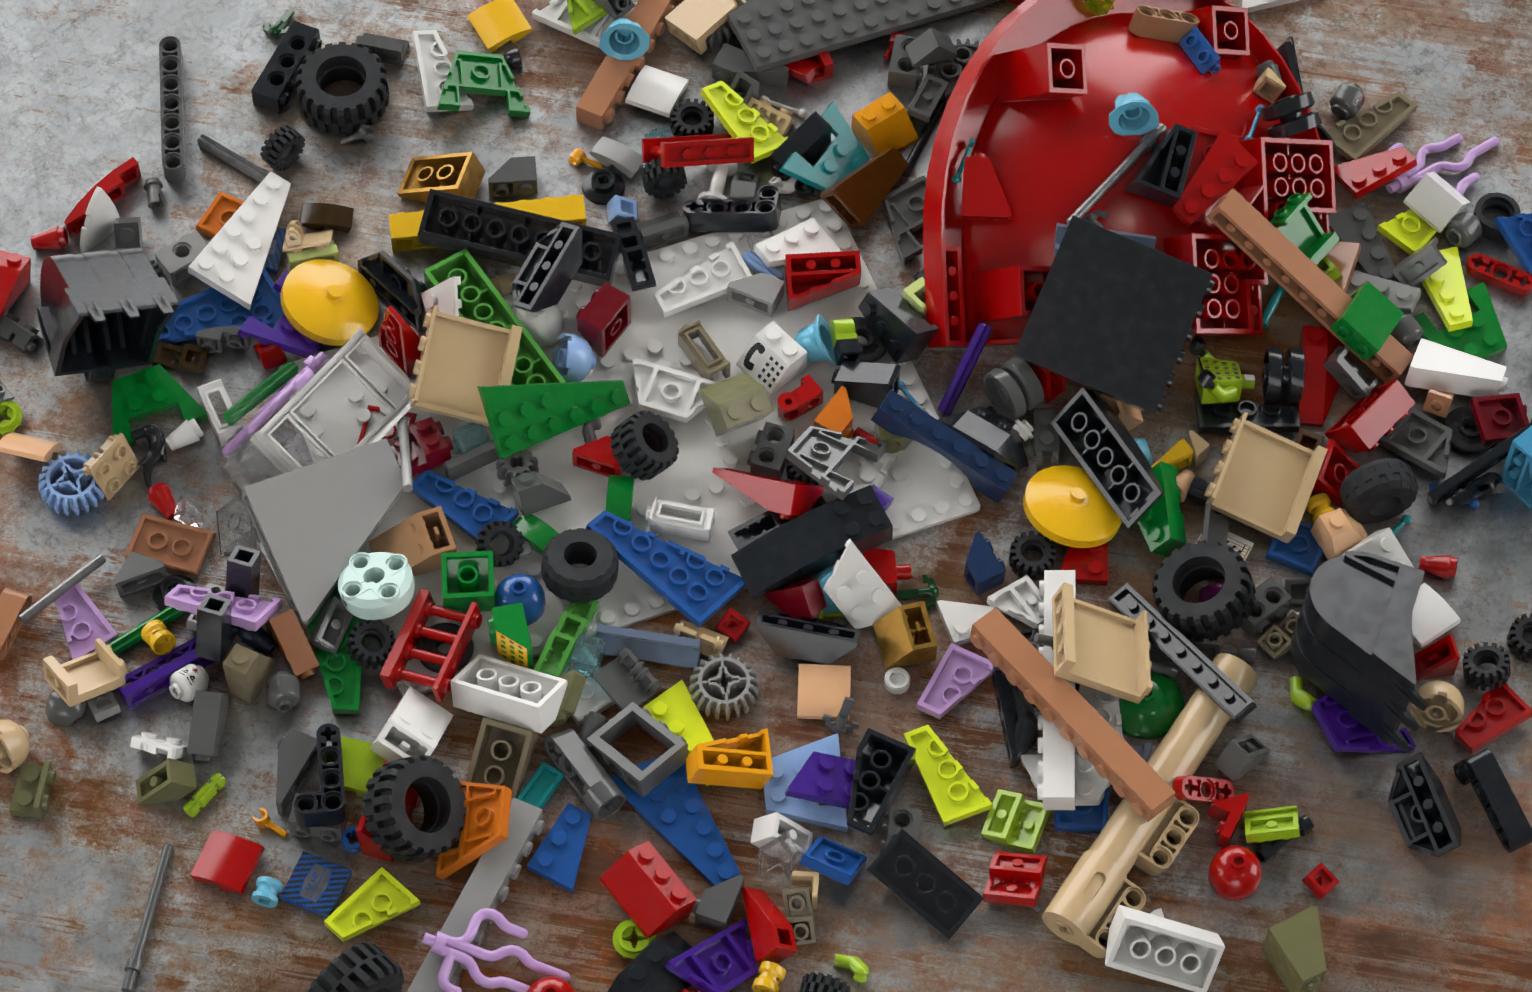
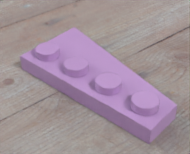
(246, 612)

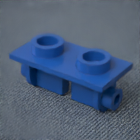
(1200, 51)

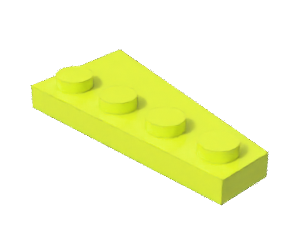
(742, 120)
(1449, 292)
(680, 715)
(946, 781)

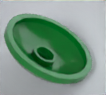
(1155, 713)

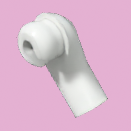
(785, 187)

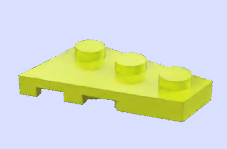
(1407, 231)
(370, 906)

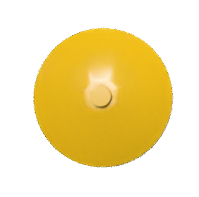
(328, 301)
(1070, 508)

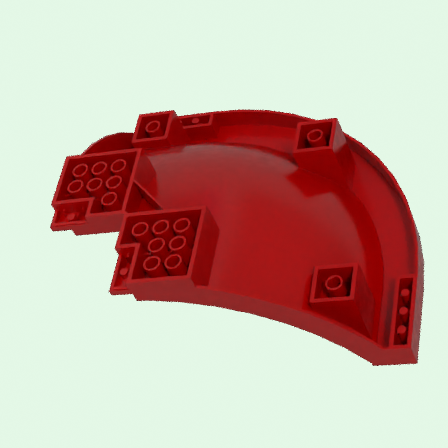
(1041, 112)

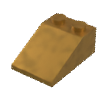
(448, 173)

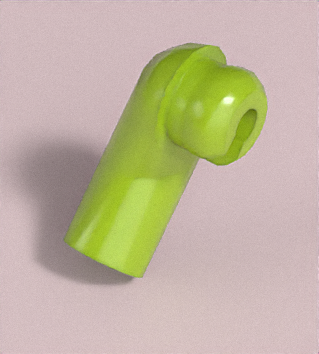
(854, 963)

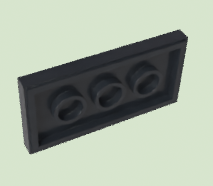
(925, 884)

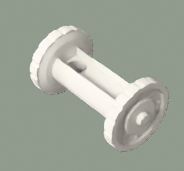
(718, 180)

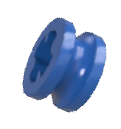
(350, 848)

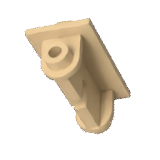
(711, 642)

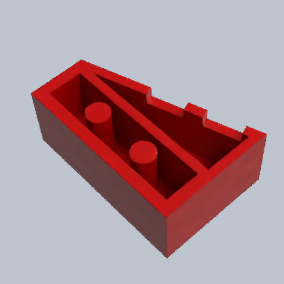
(820, 275)

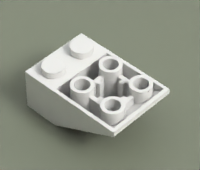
(412, 728)

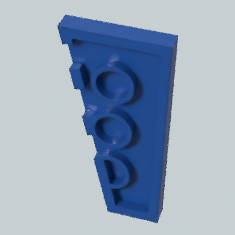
(460, 505)

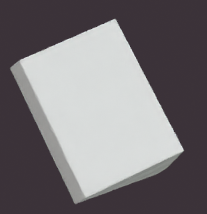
(1436, 201)

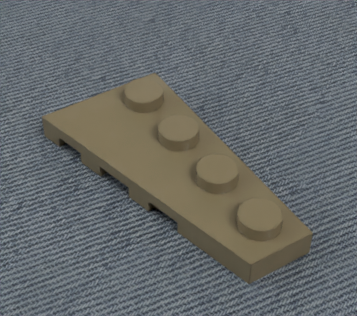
(1369, 127)

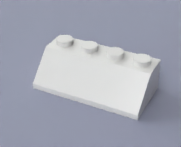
(508, 693)
(1163, 949)

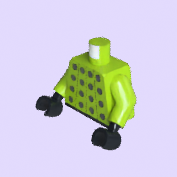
(1217, 379)

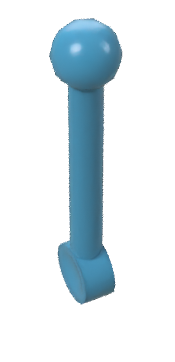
(1255, 122)
(908, 395)

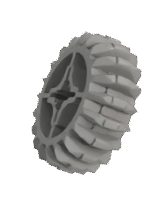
(705, 691)

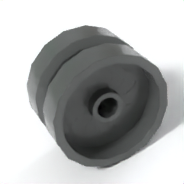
(1013, 389)

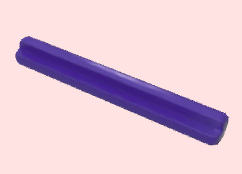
(964, 369)

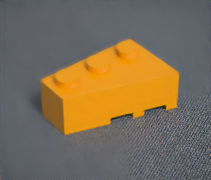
(732, 762)

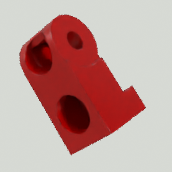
(801, 400)

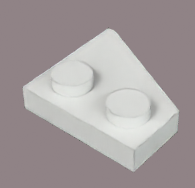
(1019, 601)
(959, 619)
(171, 747)

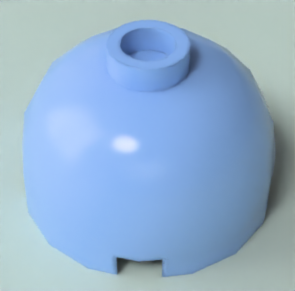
(573, 358)

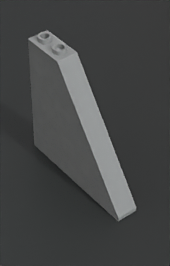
(321, 518)

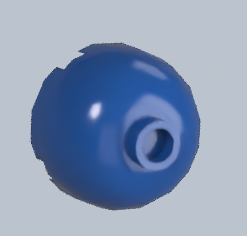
(524, 590)

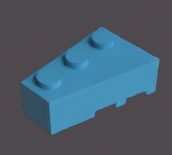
(1518, 467)

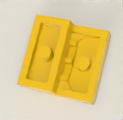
(499, 23)

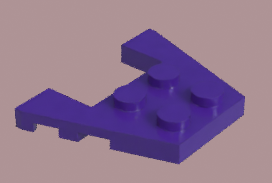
(282, 334)
(1348, 734)

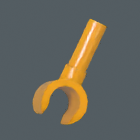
(578, 156)
(267, 822)

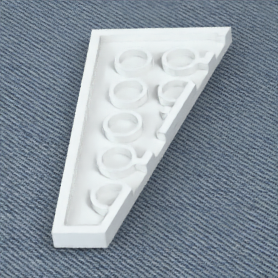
(241, 247)

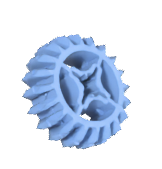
(63, 493)

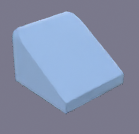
(621, 208)

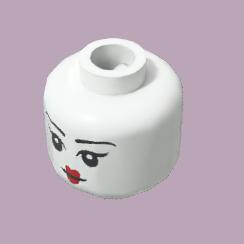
(188, 680)

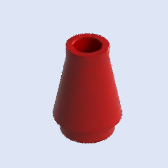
(50, 239)
(162, 498)
(1439, 565)

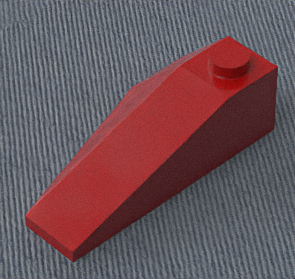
(399, 341)

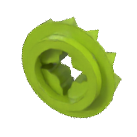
(14, 416)
(623, 933)

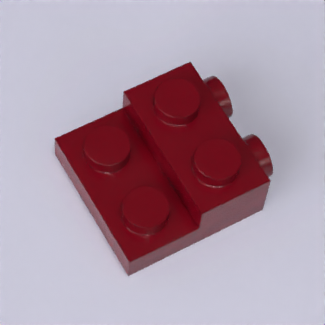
(1499, 416)
(427, 445)

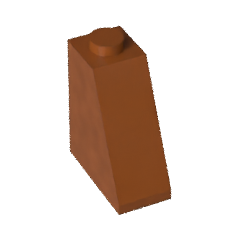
(292, 644)

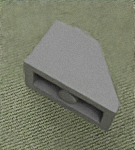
(757, 292)

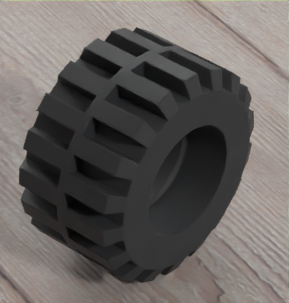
(644, 445)

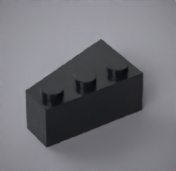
(1166, 167)
(896, 324)

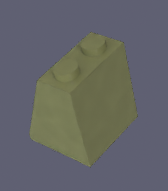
(735, 403)
(1297, 951)

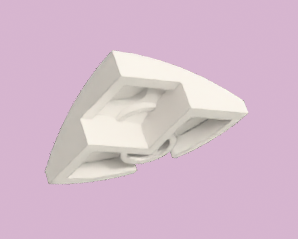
(99, 220)

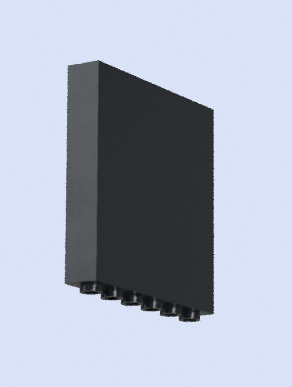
(1114, 315)

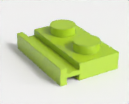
(1271, 824)

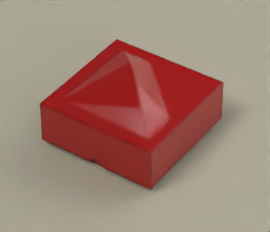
(732, 625)
(1320, 881)

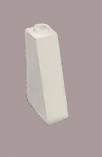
(1454, 371)

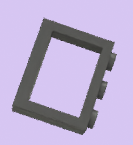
(625, 770)

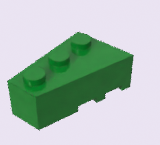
(1164, 523)

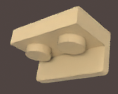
(781, 119)

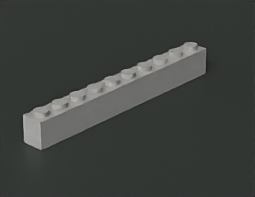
(484, 890)

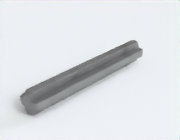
(232, 157)

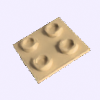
(296, 240)
(112, 465)

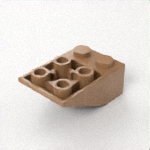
(419, 540)

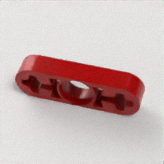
(1496, 265)
(1195, 793)

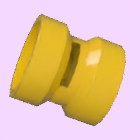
(1319, 505)
(158, 637)
(769, 977)

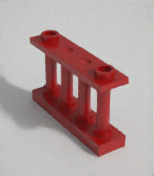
(698, 150)
(413, 629)

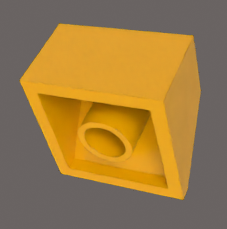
(884, 125)

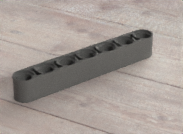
(172, 109)

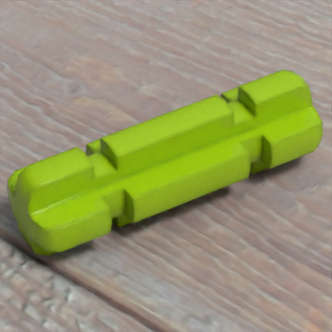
(204, 794)

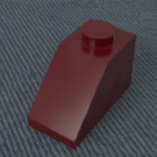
(799, 599)

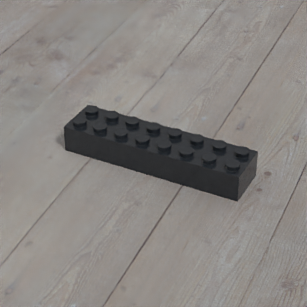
(510, 234)

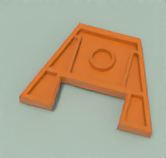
(484, 826)

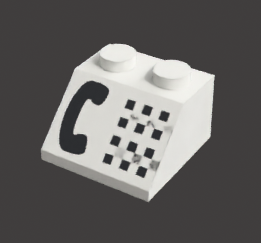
(773, 358)

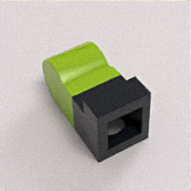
(845, 340)

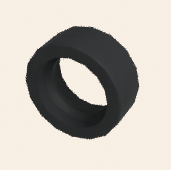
(1498, 201)

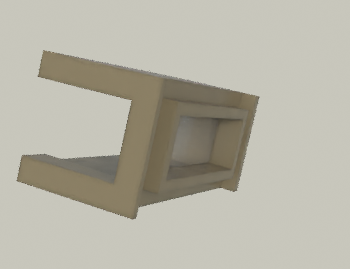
(702, 351)

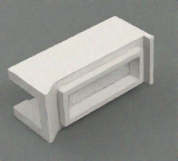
(215, 403)
(680, 519)

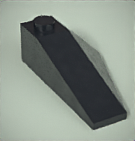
(878, 776)

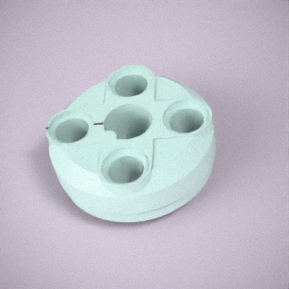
(376, 585)

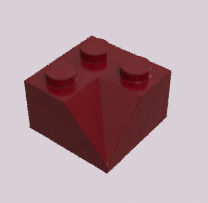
(604, 318)

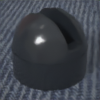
(513, 58)
(799, 190)

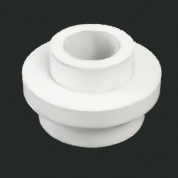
(1024, 429)

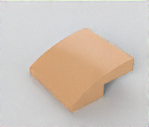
(29, 446)
(822, 690)

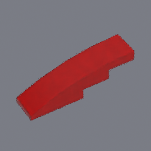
(112, 184)

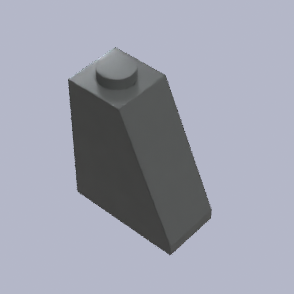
(207, 724)

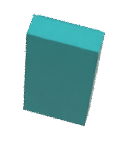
(542, 786)

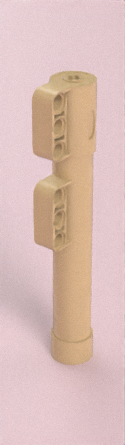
(1099, 880)

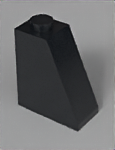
(807, 140)
(867, 381)

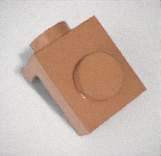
(1438, 402)

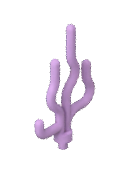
(1413, 176)
(312, 366)
(459, 949)

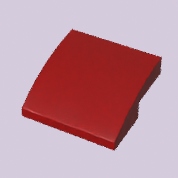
(227, 861)
(1015, 878)

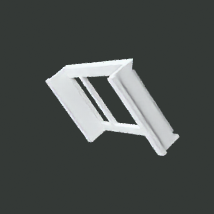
(281, 458)

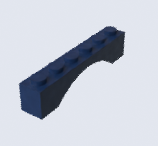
(982, 469)

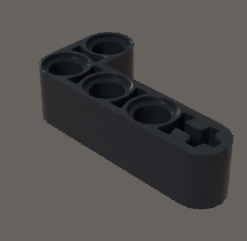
(735, 214)
(329, 774)
(1496, 798)

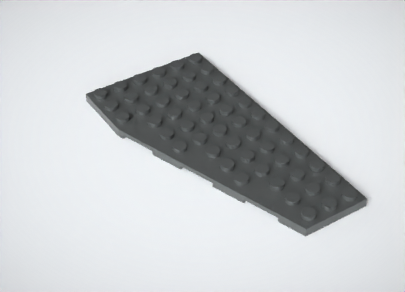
(798, 29)

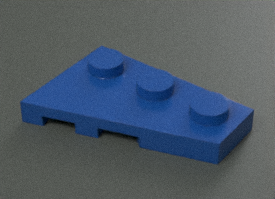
(562, 849)

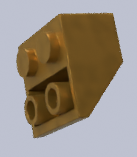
(906, 636)

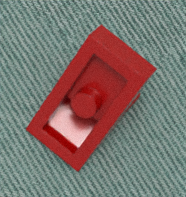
(1229, 813)

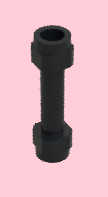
(1267, 850)

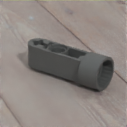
(584, 773)

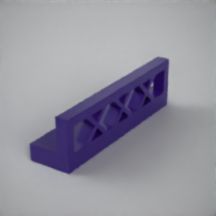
(159, 679)

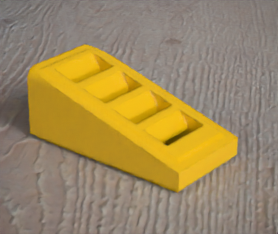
(1179, 455)

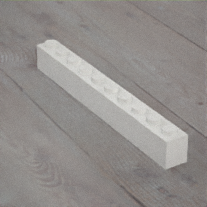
(1058, 754)

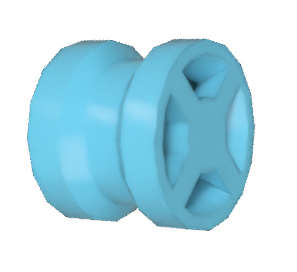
(267, 891)

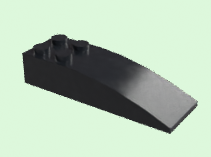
(1108, 455)
(813, 541)

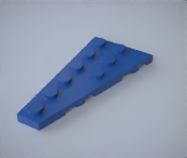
(673, 571)

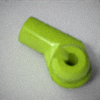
(1298, 695)

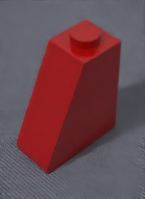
(982, 191)

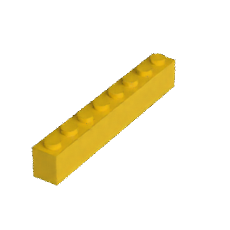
(405, 226)

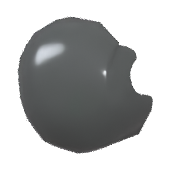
(60, 713)

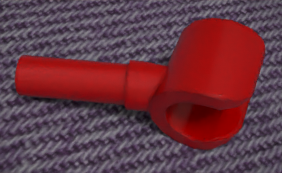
(890, 47)

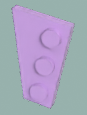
(82, 622)
(953, 680)

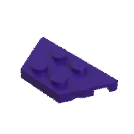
(824, 780)
(717, 962)

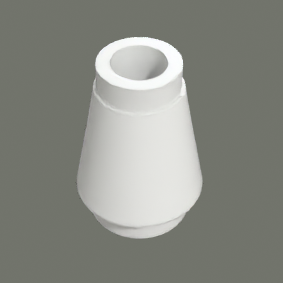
(184, 435)

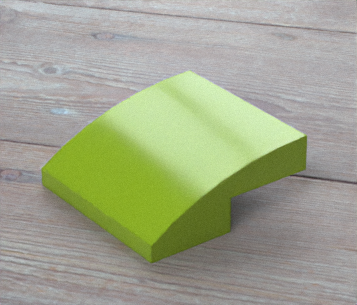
(358, 764)
(1015, 821)

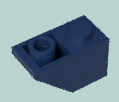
(982, 567)

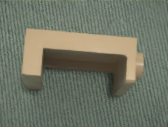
(697, 20)
(86, 675)

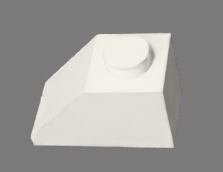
(774, 825)

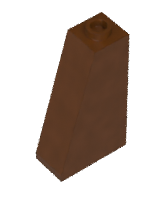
(863, 189)

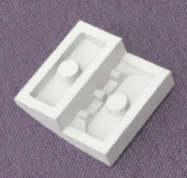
(656, 91)
(1431, 616)

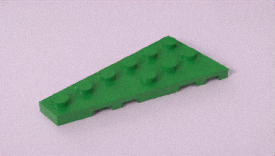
(538, 411)
(339, 673)

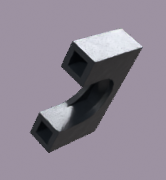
(214, 624)

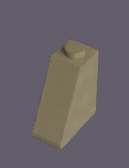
(247, 672)

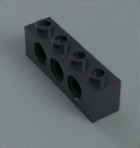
(279, 76)

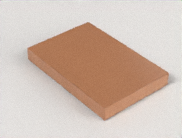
(1344, 257)
(175, 544)

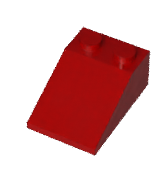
(14, 278)

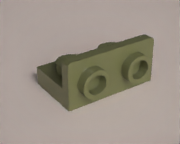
(32, 790)

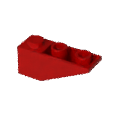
(769, 929)

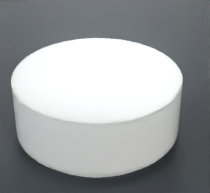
(897, 680)

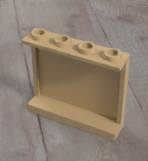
(456, 360)
(1264, 479)
(1100, 647)

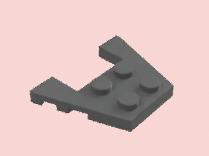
(905, 216)
(823, 451)

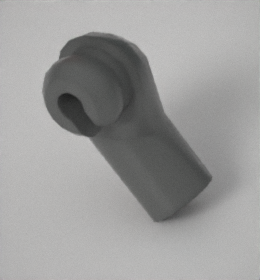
(588, 430)

